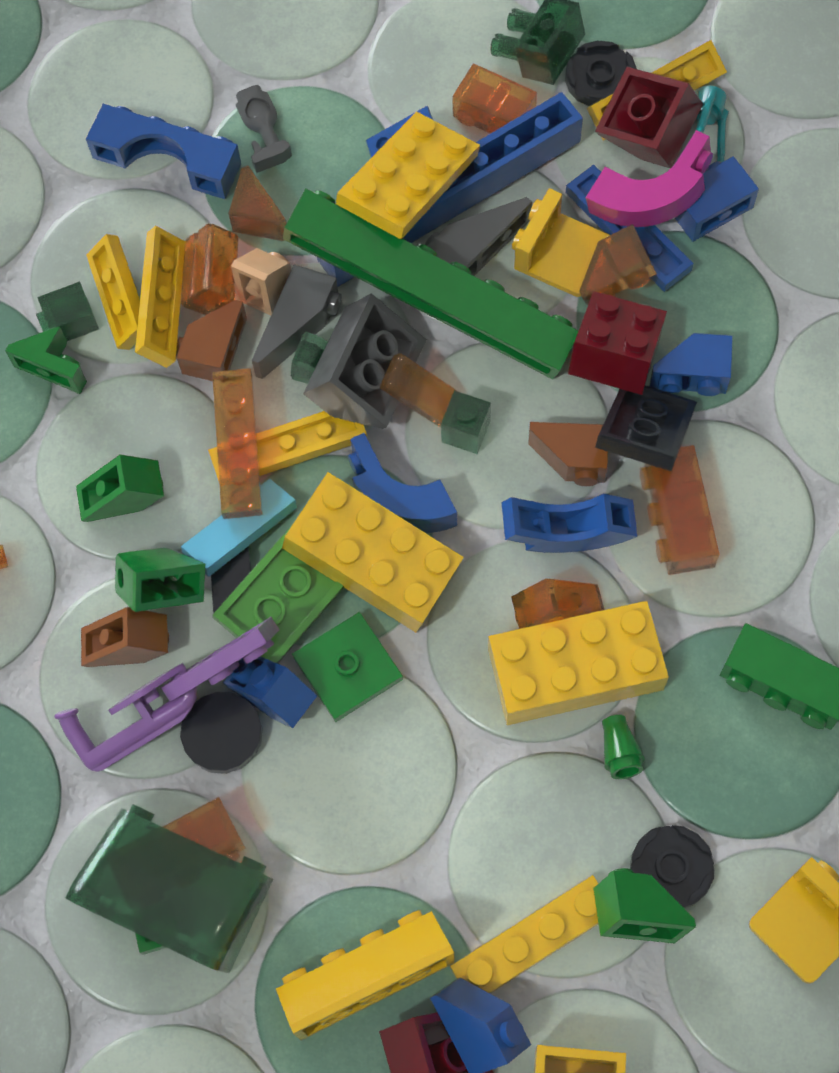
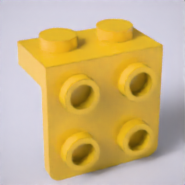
(555, 245)
(803, 920)

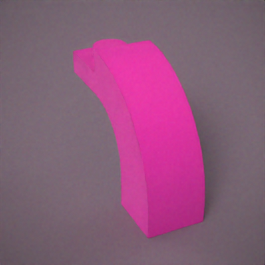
(657, 199)

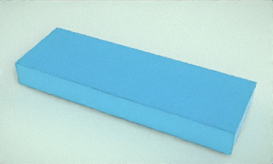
(228, 537)

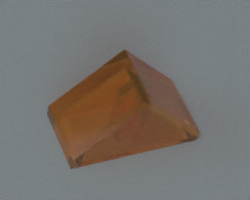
(254, 210)

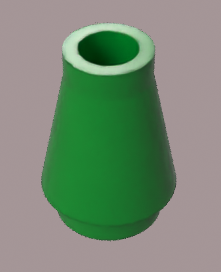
(621, 750)

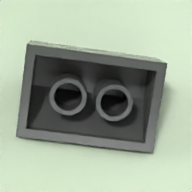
(357, 361)

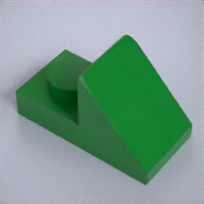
(43, 358)

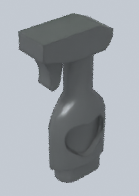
(260, 116)

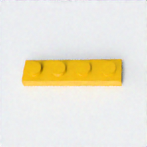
(694, 67)
(160, 297)
(300, 441)
(531, 939)

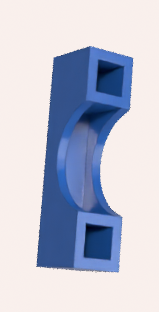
(124, 136)

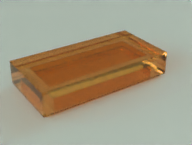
(417, 388)

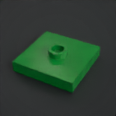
(347, 666)

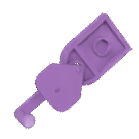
(181, 695)

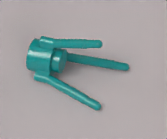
(712, 111)

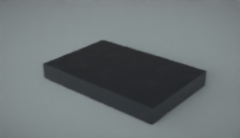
(647, 426)

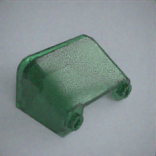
(171, 889)

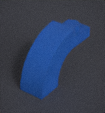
(423, 506)
(569, 527)

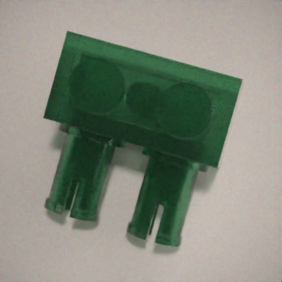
(546, 40)

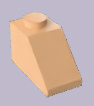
(260, 278)

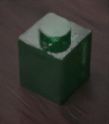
(68, 310)
(465, 422)

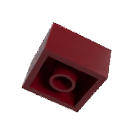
(617, 342)

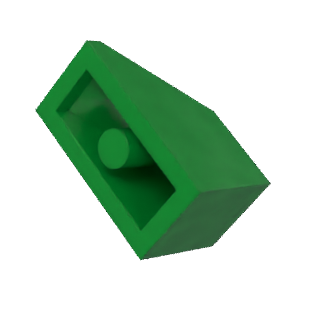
(120, 488)
(639, 909)

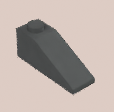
(480, 236)
(302, 307)

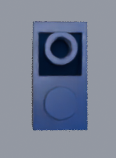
(696, 365)
(271, 690)

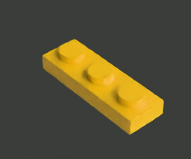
(116, 289)

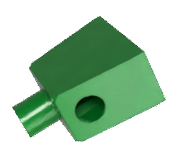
(147, 580)

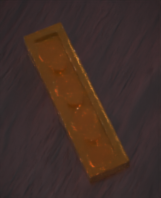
(237, 444)

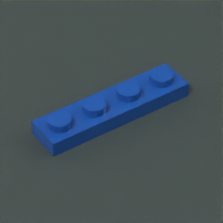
(665, 256)

